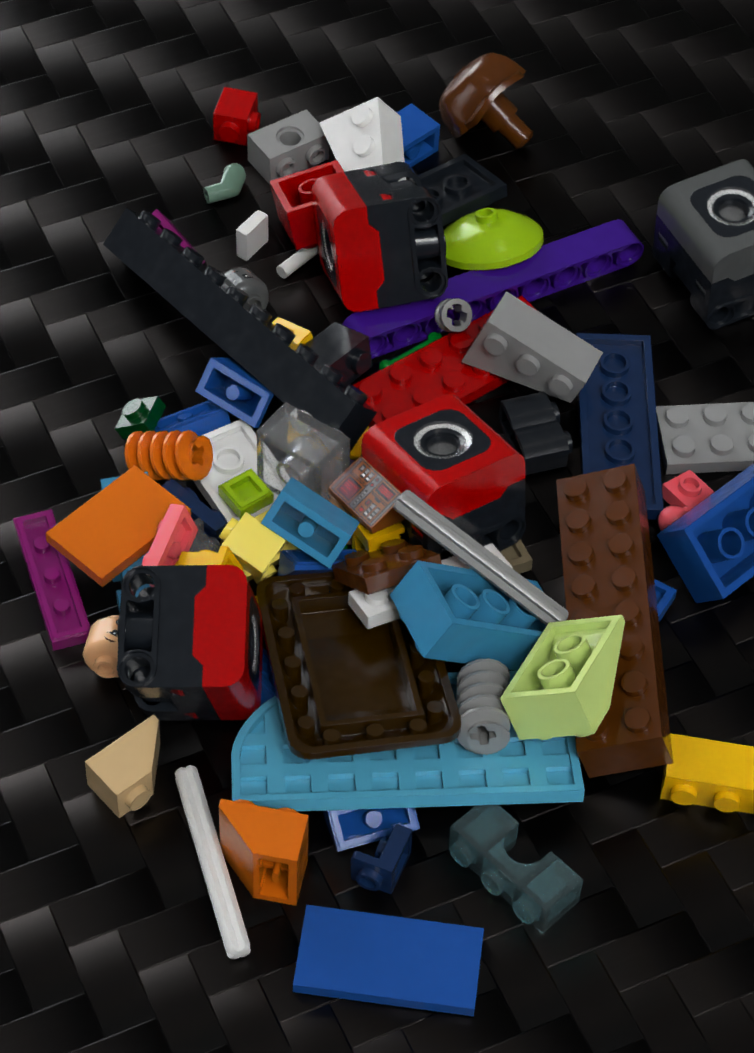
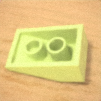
(566, 679)

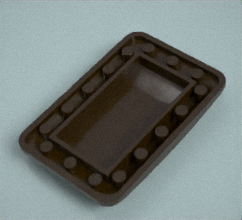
(345, 683)

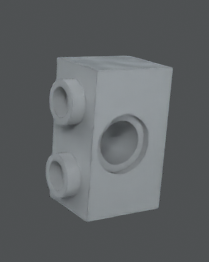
(287, 146)

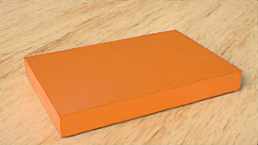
(113, 526)

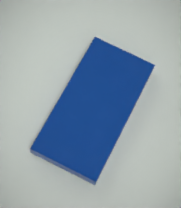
(389, 960)

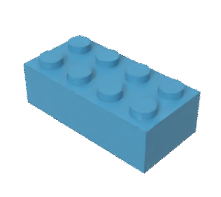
(463, 616)

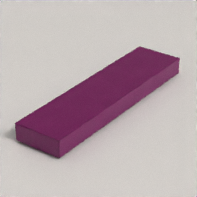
(52, 582)

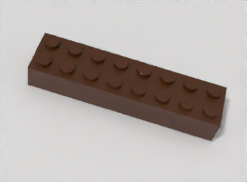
(609, 575)

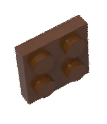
(382, 567)

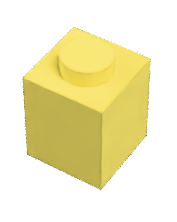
(252, 544)

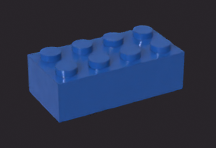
(715, 540)

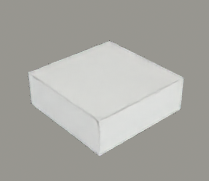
(252, 235)

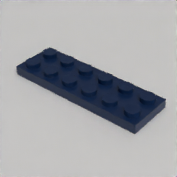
(620, 413)

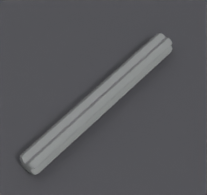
(479, 558)

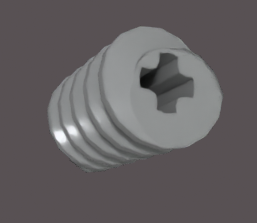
(482, 714)

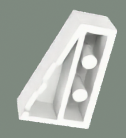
(365, 136)

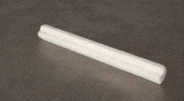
(212, 862)

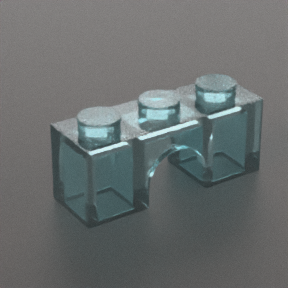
(536, 890)

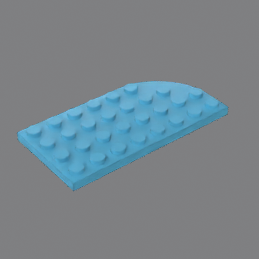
(400, 778)

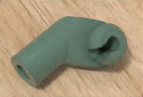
(229, 186)

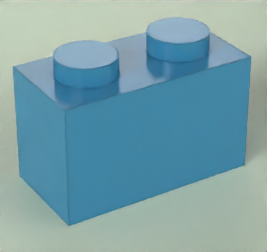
(310, 522)

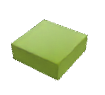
(246, 493)

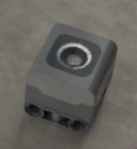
(709, 241)

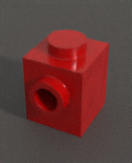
(236, 116)

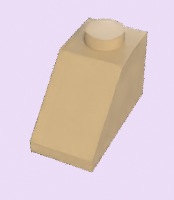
(126, 768)

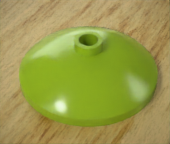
(491, 239)

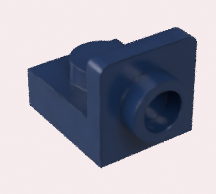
(388, 863)

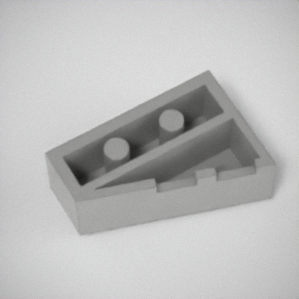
(532, 350)

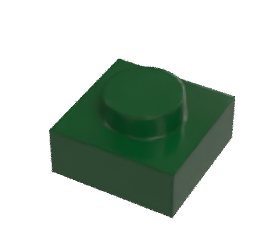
(140, 415)

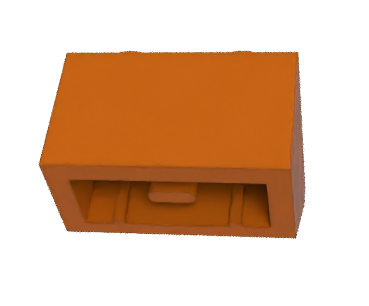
(265, 848)

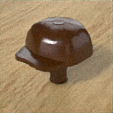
(478, 95)

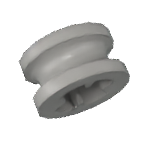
(445, 322)

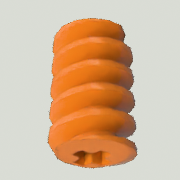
(170, 454)

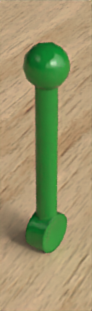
(431, 338)

